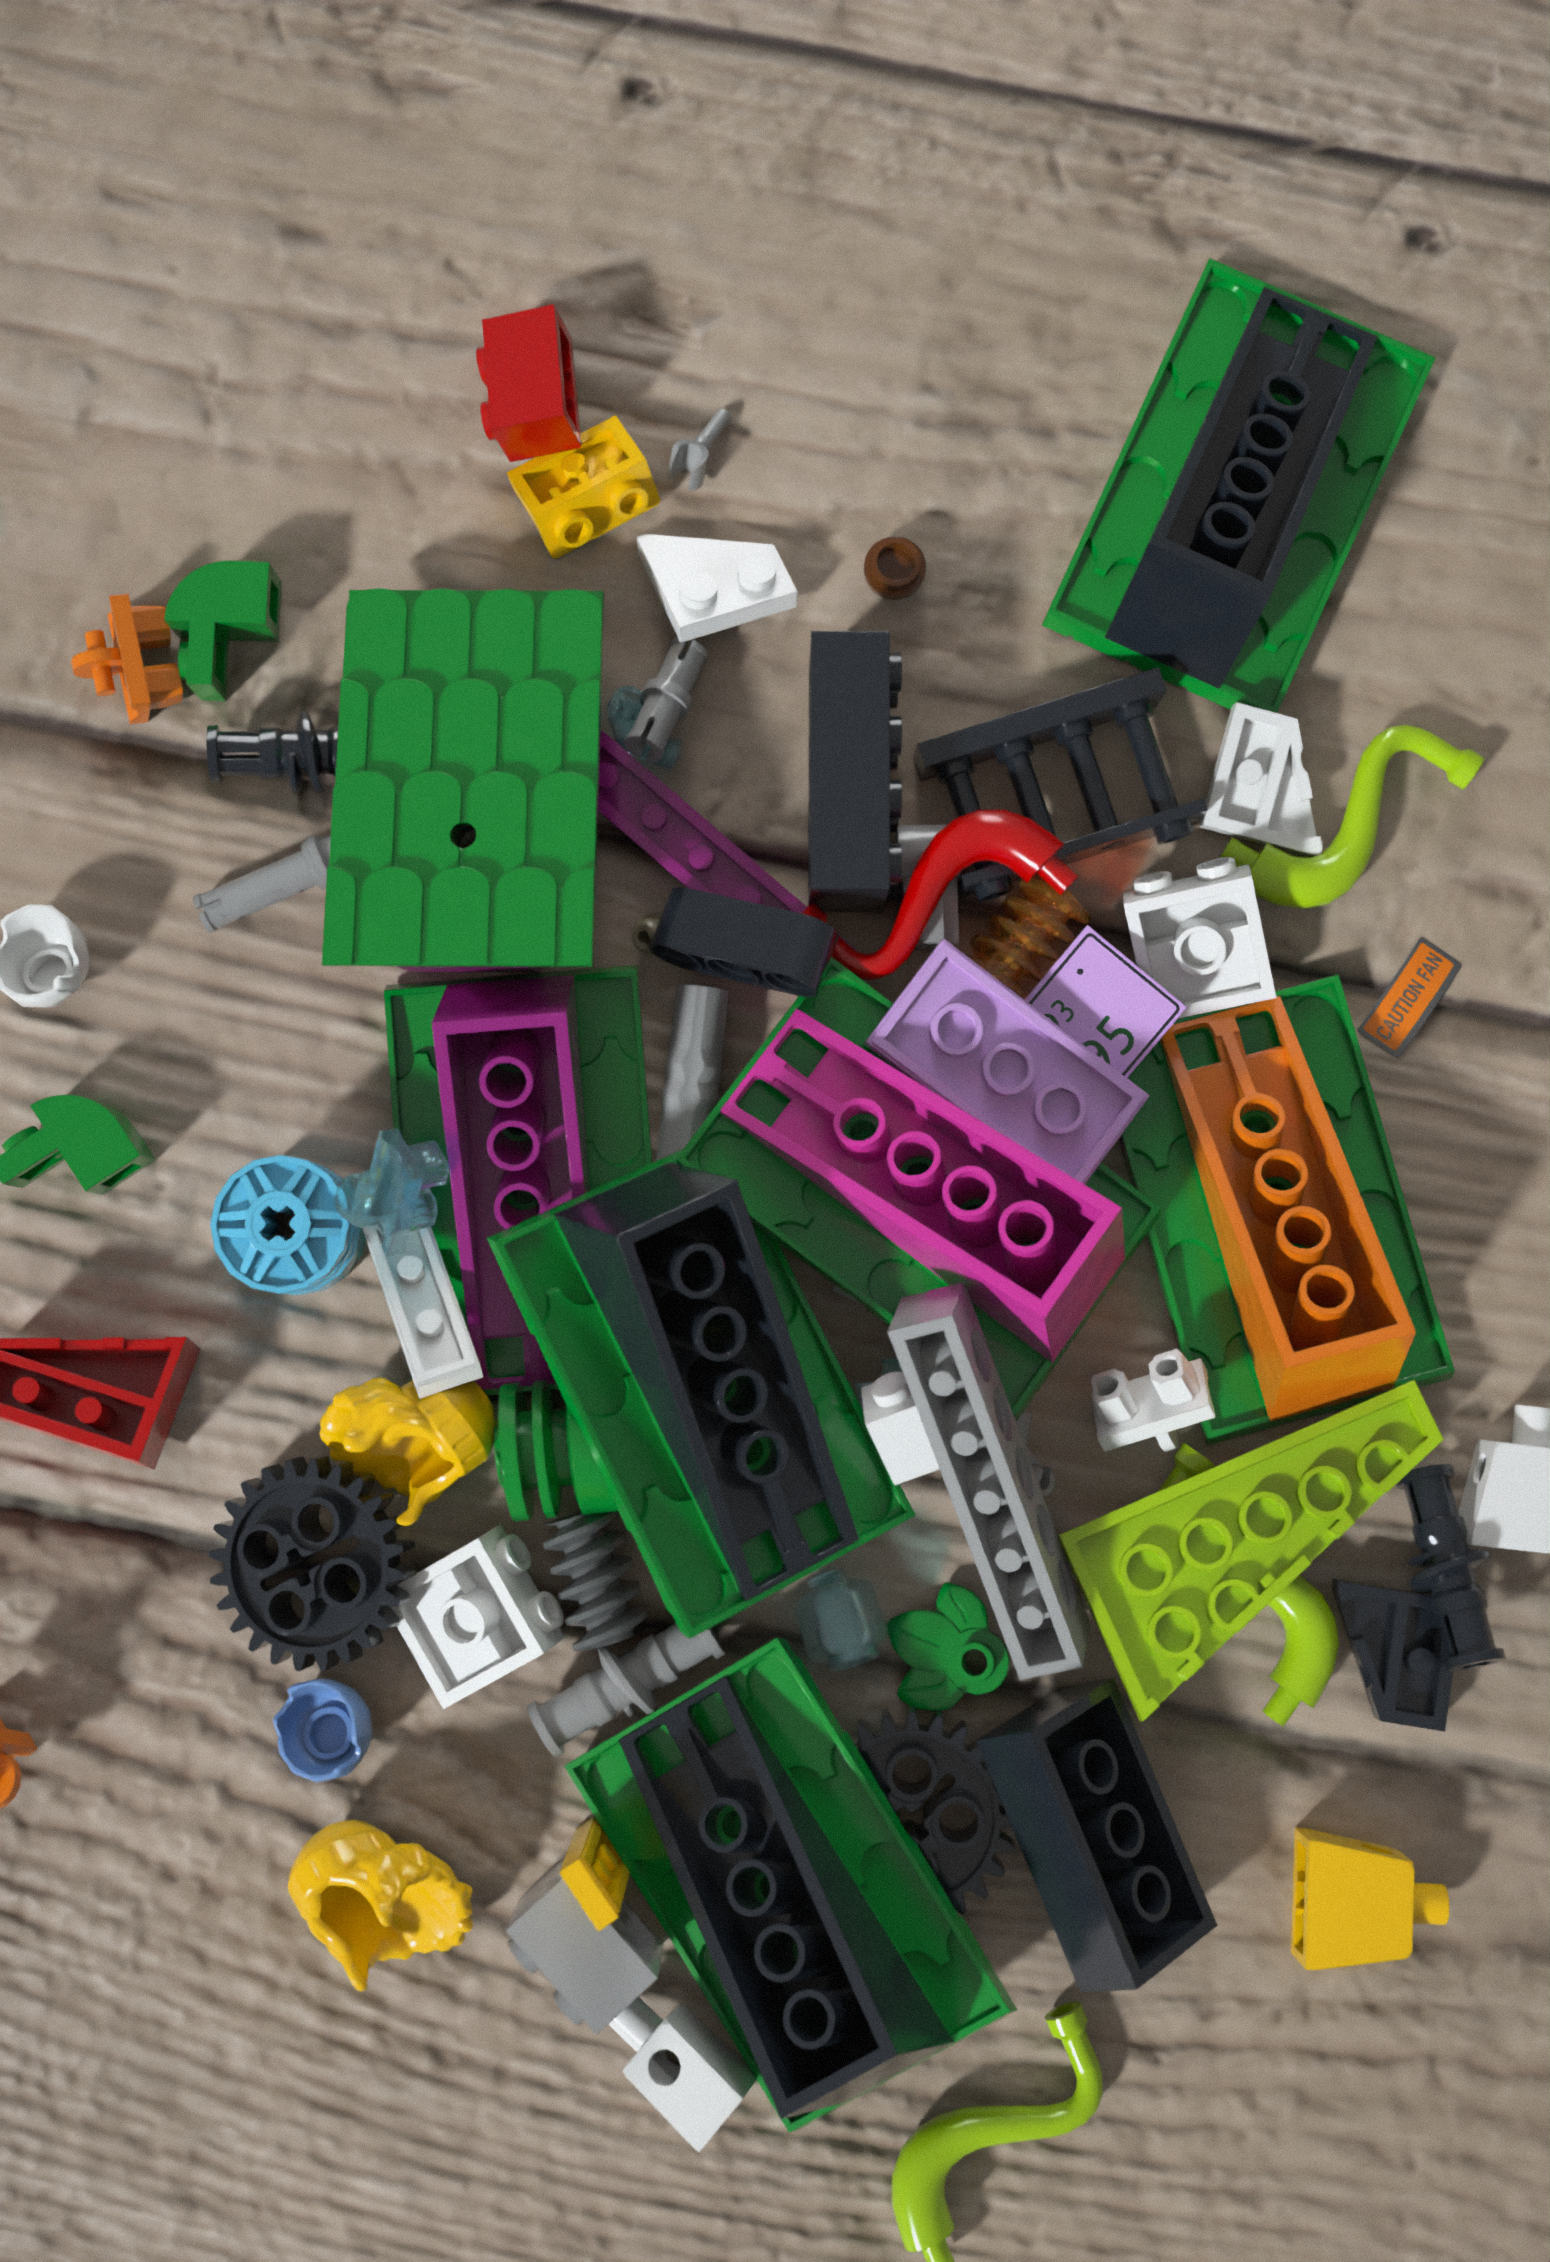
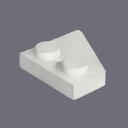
(715, 582)
(1261, 784)

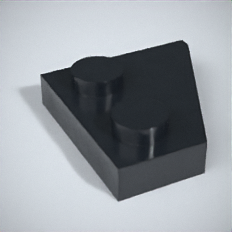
(1397, 1652)

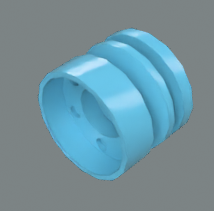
(244, 1227)

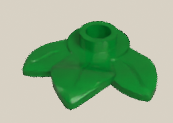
(938, 1647)

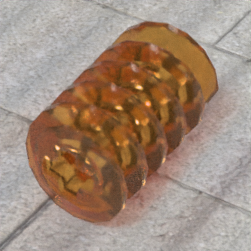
(1026, 933)

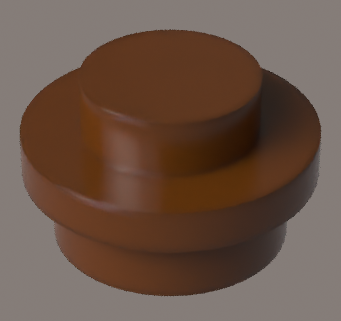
(894, 568)

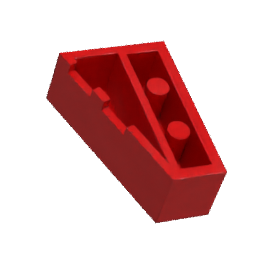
(97, 1392)

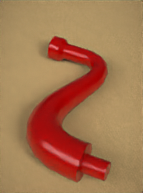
(968, 839)

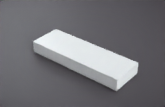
(425, 1312)

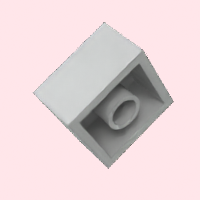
(590, 1969)

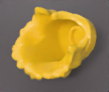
(410, 1440)
(376, 1897)

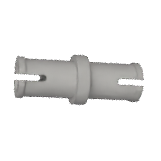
(666, 699)

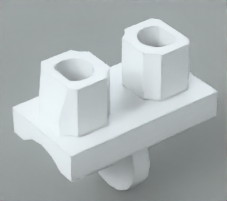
(1153, 1404)

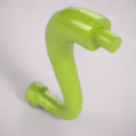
(1326, 877)
(1306, 1617)
(948, 2137)

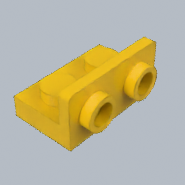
(586, 489)

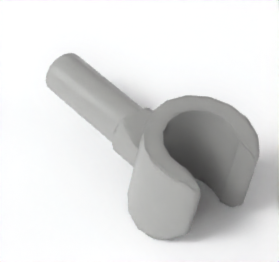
(694, 454)

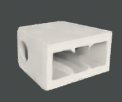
(1510, 1487)
(689, 2095)

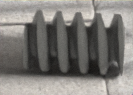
(595, 1579)

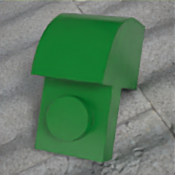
(218, 606)
(86, 1134)

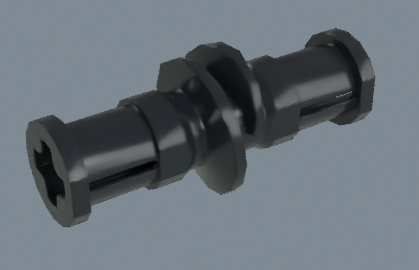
(280, 753)
(1449, 1568)

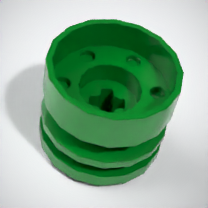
(544, 1453)

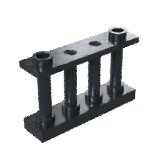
(1071, 724)

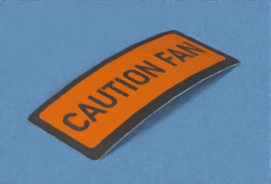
(1410, 998)

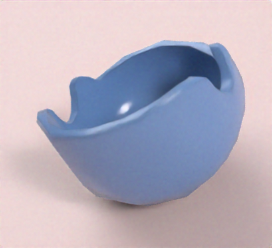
(323, 1729)

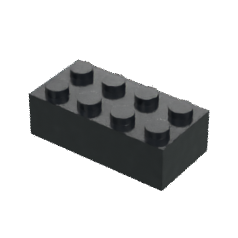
(849, 769)
(1097, 1836)

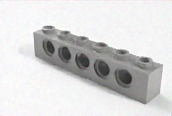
(990, 1480)

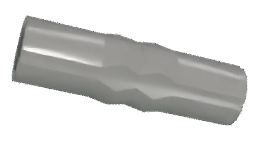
(692, 1064)

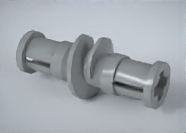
(619, 1683)

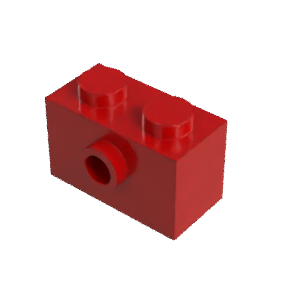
(529, 384)

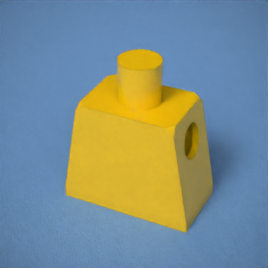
(1356, 1902)

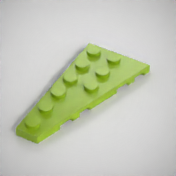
(1214, 1550)

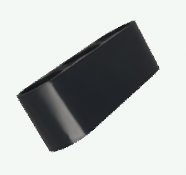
(744, 941)

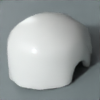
(41, 956)

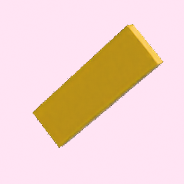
(595, 1874)

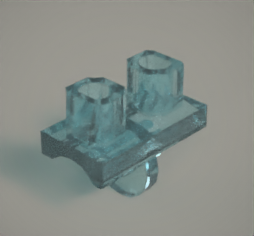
(394, 1190)

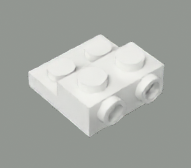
(1201, 936)
(477, 1616)

